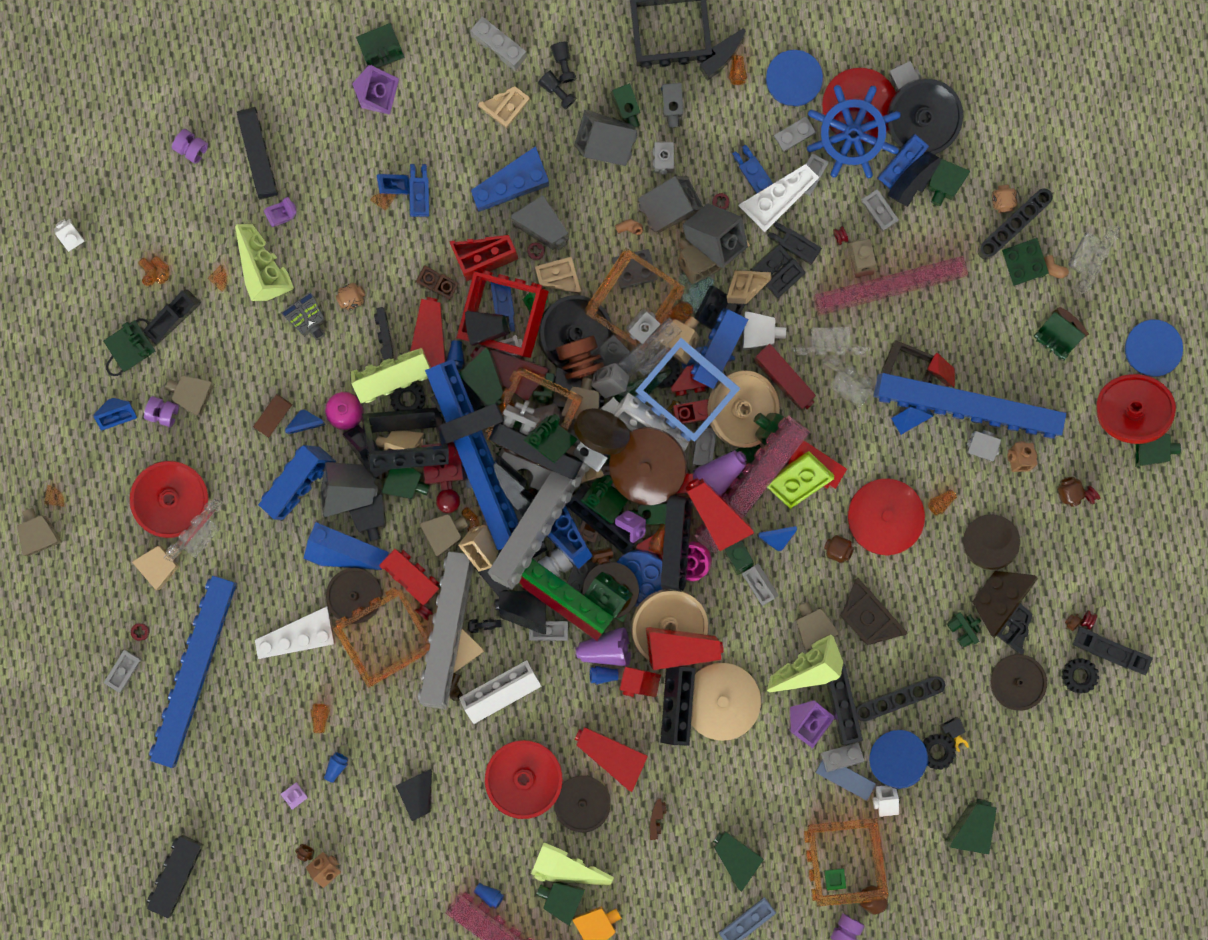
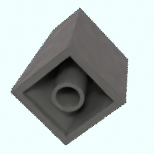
(605, 138)
(670, 203)
(541, 223)
(716, 234)
(346, 488)

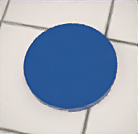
(794, 78)
(1154, 348)
(647, 570)
(898, 759)

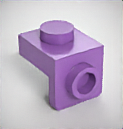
(280, 212)
(632, 524)

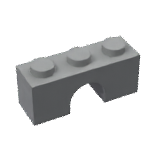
(502, 45)
(538, 473)

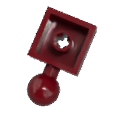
(447, 499)

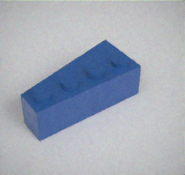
(513, 181)
(720, 345)
(295, 481)
(569, 539)

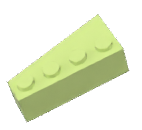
(389, 375)

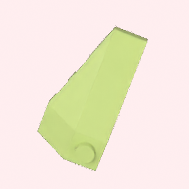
(260, 271)
(810, 669)
(555, 866)

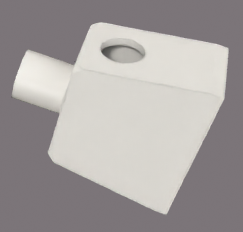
(760, 331)

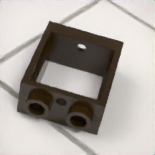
(899, 346)

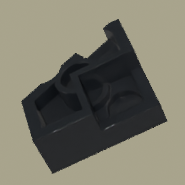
(485, 326)
(1018, 629)
(417, 794)

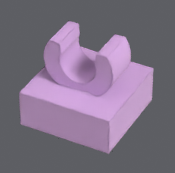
(294, 795)

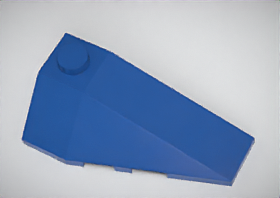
(337, 549)

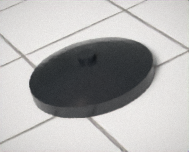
(927, 110)
(566, 322)

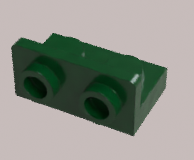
(548, 394)
(608, 594)

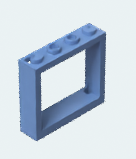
(671, 420)

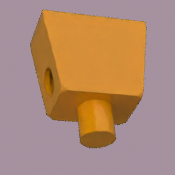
(597, 924)

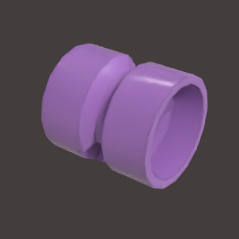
(187, 144)
(152, 411)
(847, 929)

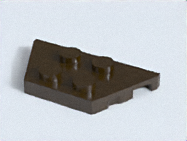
(1001, 597)
(869, 616)

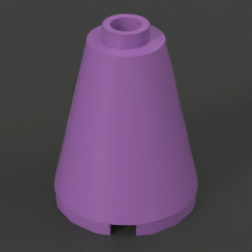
(721, 471)
(609, 649)

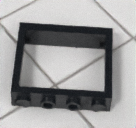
(667, 58)
(400, 421)

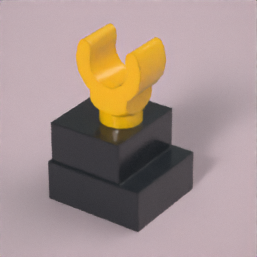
(954, 728)

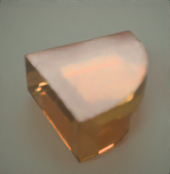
(383, 200)
(219, 278)
(53, 497)

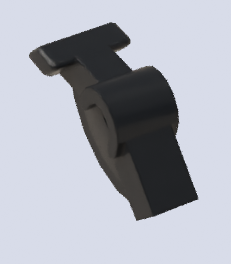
(489, 624)

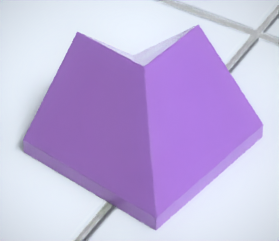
(376, 89)
(809, 722)

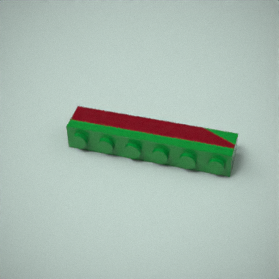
(565, 600)

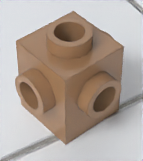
(1022, 457)
(323, 869)

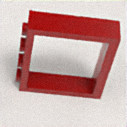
(473, 302)

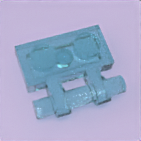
(696, 292)

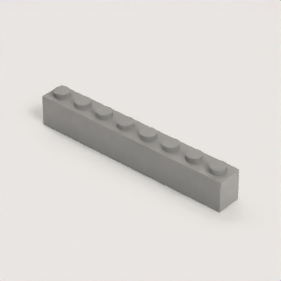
(534, 526)
(446, 631)

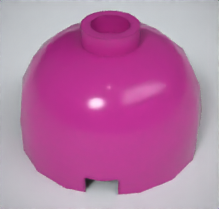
(344, 410)
(698, 561)

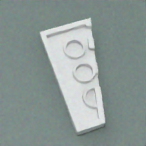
(774, 200)
(301, 635)

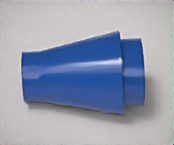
(456, 353)
(602, 675)
(335, 766)
(489, 895)

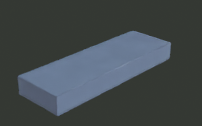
(848, 780)
(748, 921)

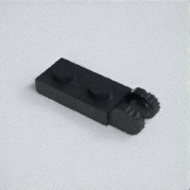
(796, 244)
(384, 334)

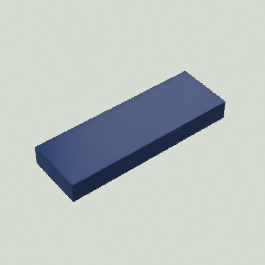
(904, 158)

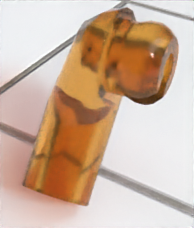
(162, 270)
(471, 517)

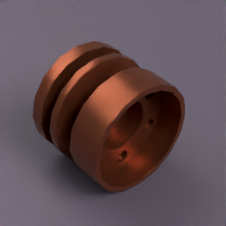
(580, 357)

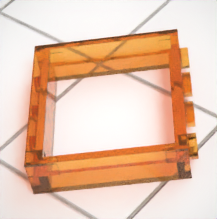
(665, 309)
(515, 379)
(397, 665)
(814, 873)

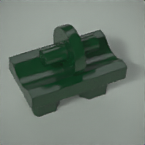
(960, 622)

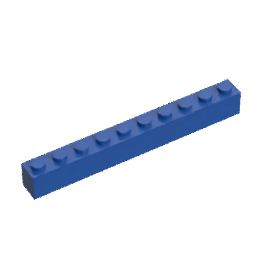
(969, 405)
(474, 453)
(193, 671)

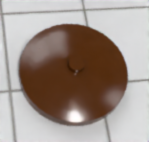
(649, 467)

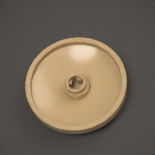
(735, 421)
(667, 611)
(724, 701)

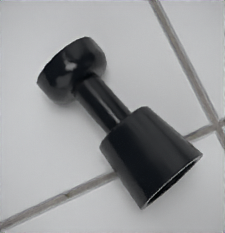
(561, 55)
(552, 85)

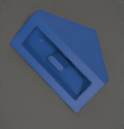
(393, 184)
(114, 413)
(910, 418)
(304, 421)
(778, 538)

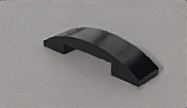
(1112, 651)

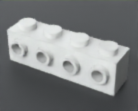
(639, 415)
(501, 693)

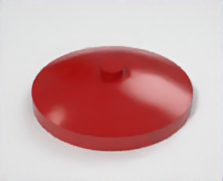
(855, 85)
(1135, 408)
(167, 498)
(886, 516)
(523, 779)

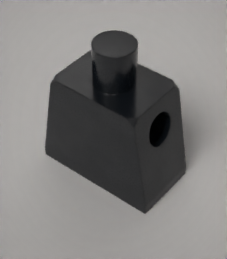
(370, 517)

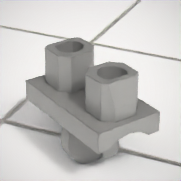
(522, 414)

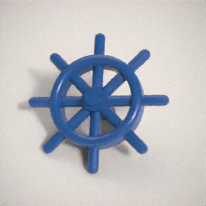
(853, 131)

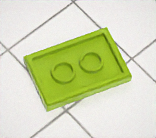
(800, 480)

